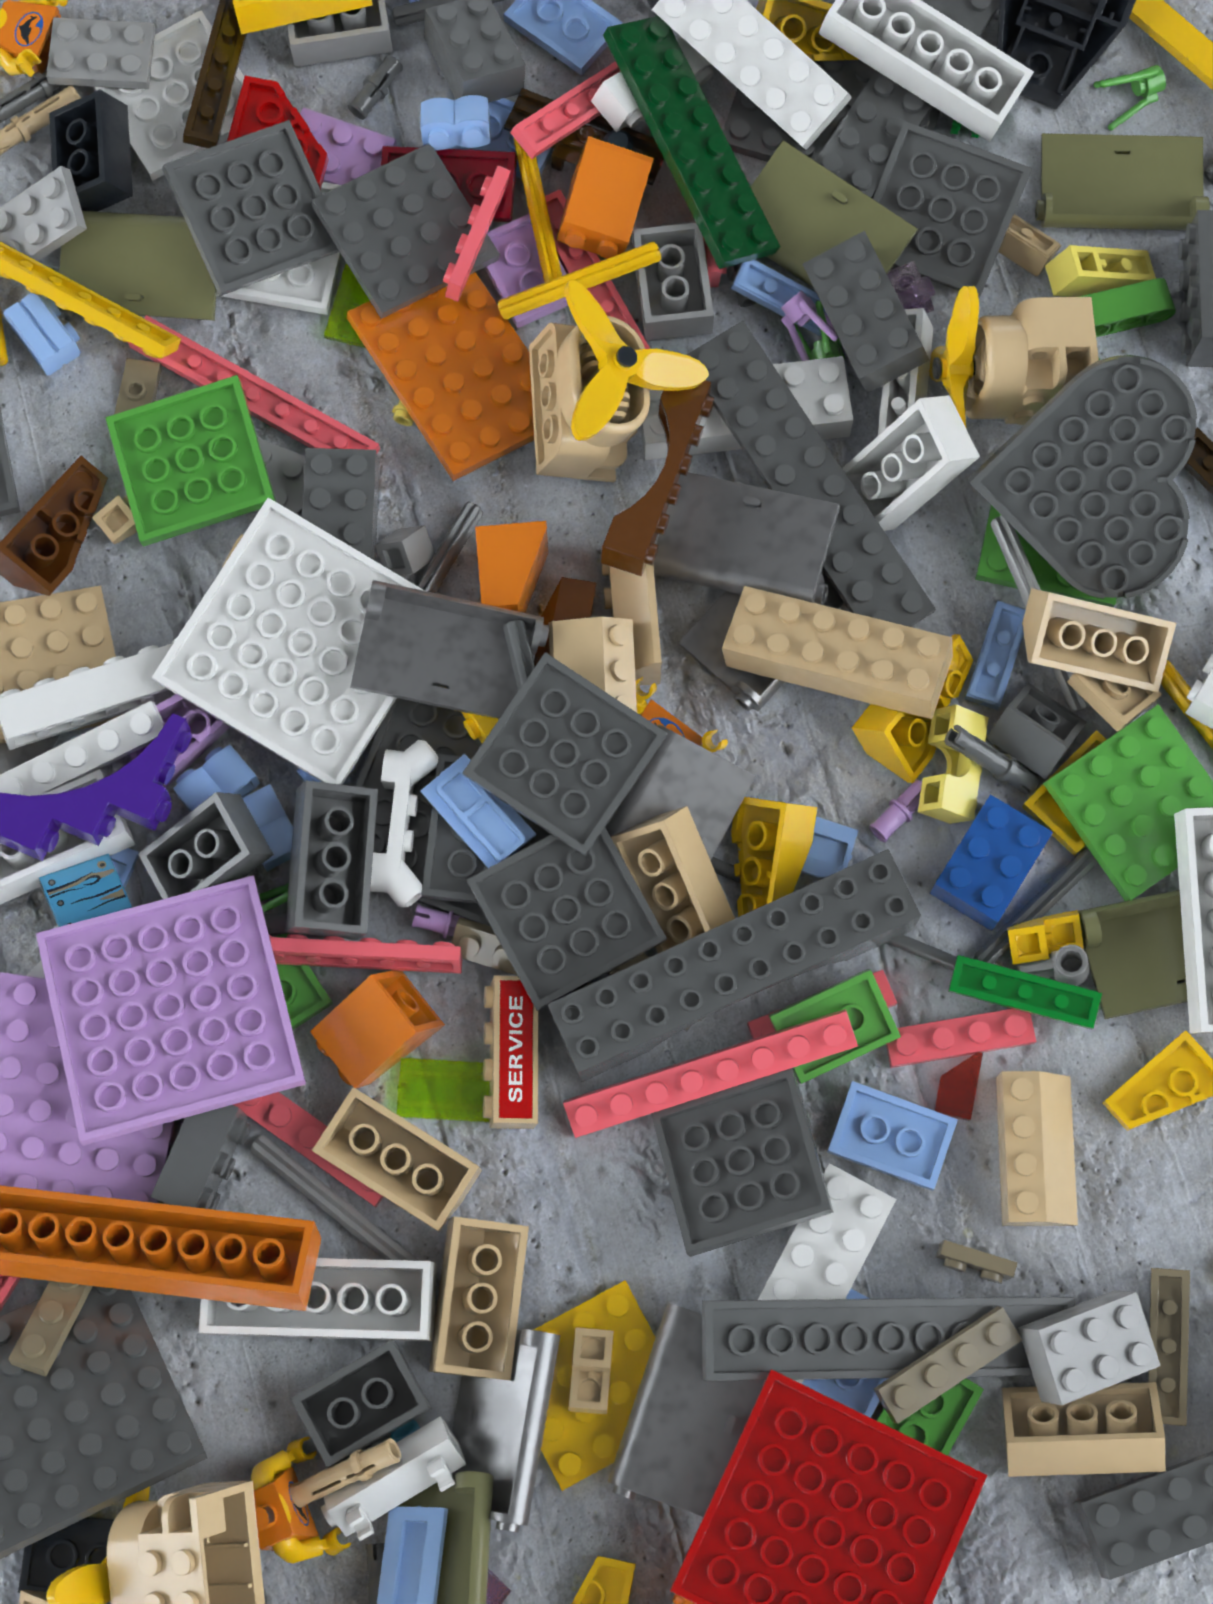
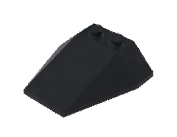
(1058, 40)

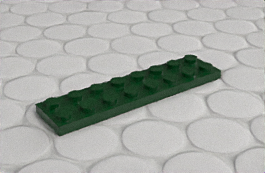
(691, 141)

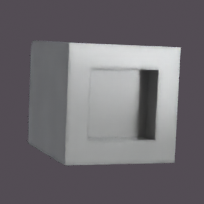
(406, 550)

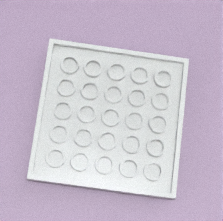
(281, 645)

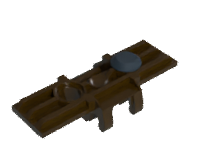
(571, 147)

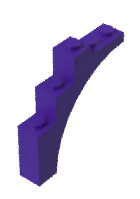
(88, 812)

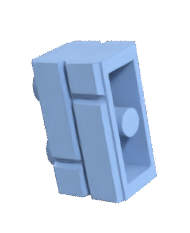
(42, 332)

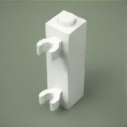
(426, 1459)

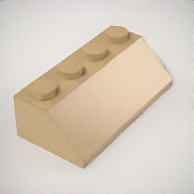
(635, 599)
(1096, 640)
(598, 651)
(674, 875)
(1036, 1149)
(397, 1159)
(479, 1298)
(1096, 1434)

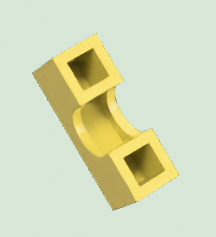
(954, 794)

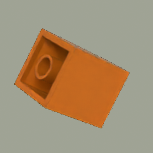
(604, 198)
(510, 562)
(375, 1027)

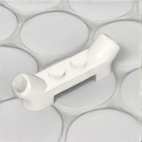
(401, 773)

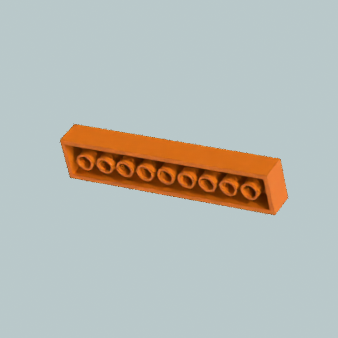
(157, 1248)

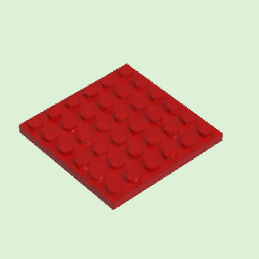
(827, 1510)

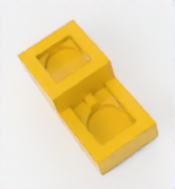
(1040, 936)

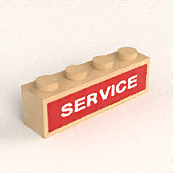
(513, 1055)

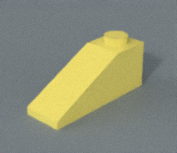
(1096, 269)

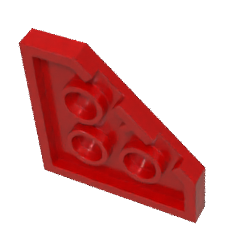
(264, 105)

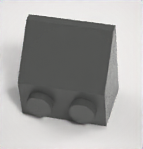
(1036, 730)

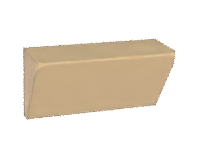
(1028, 246)

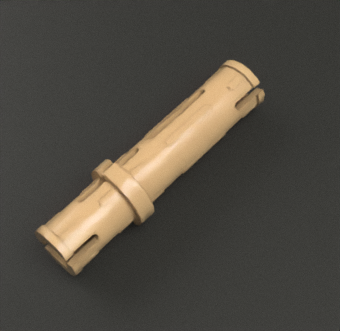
(28, 124)
(358, 1467)

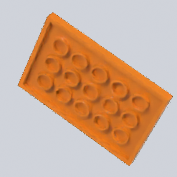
(455, 373)

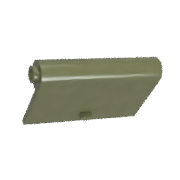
(1120, 181)
(809, 221)
(141, 256)
(1136, 953)
(466, 1535)

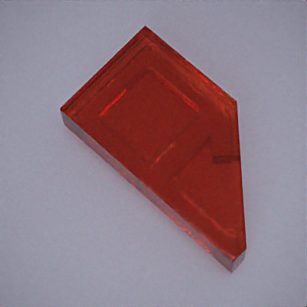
(958, 1089)

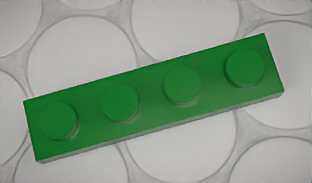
(1025, 992)

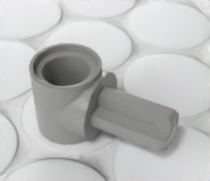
(1052, 967)

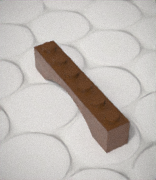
(634, 531)

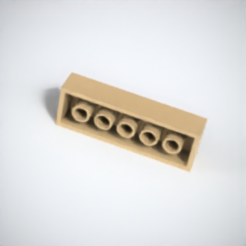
(838, 652)

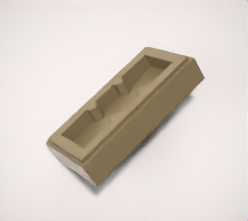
(138, 384)

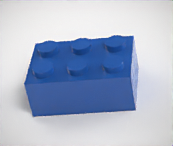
(991, 862)

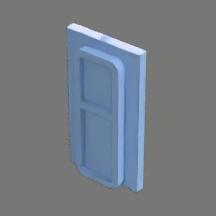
(477, 816)
(829, 849)
(412, 1555)

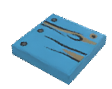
(84, 891)

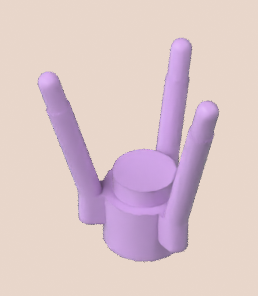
(801, 310)

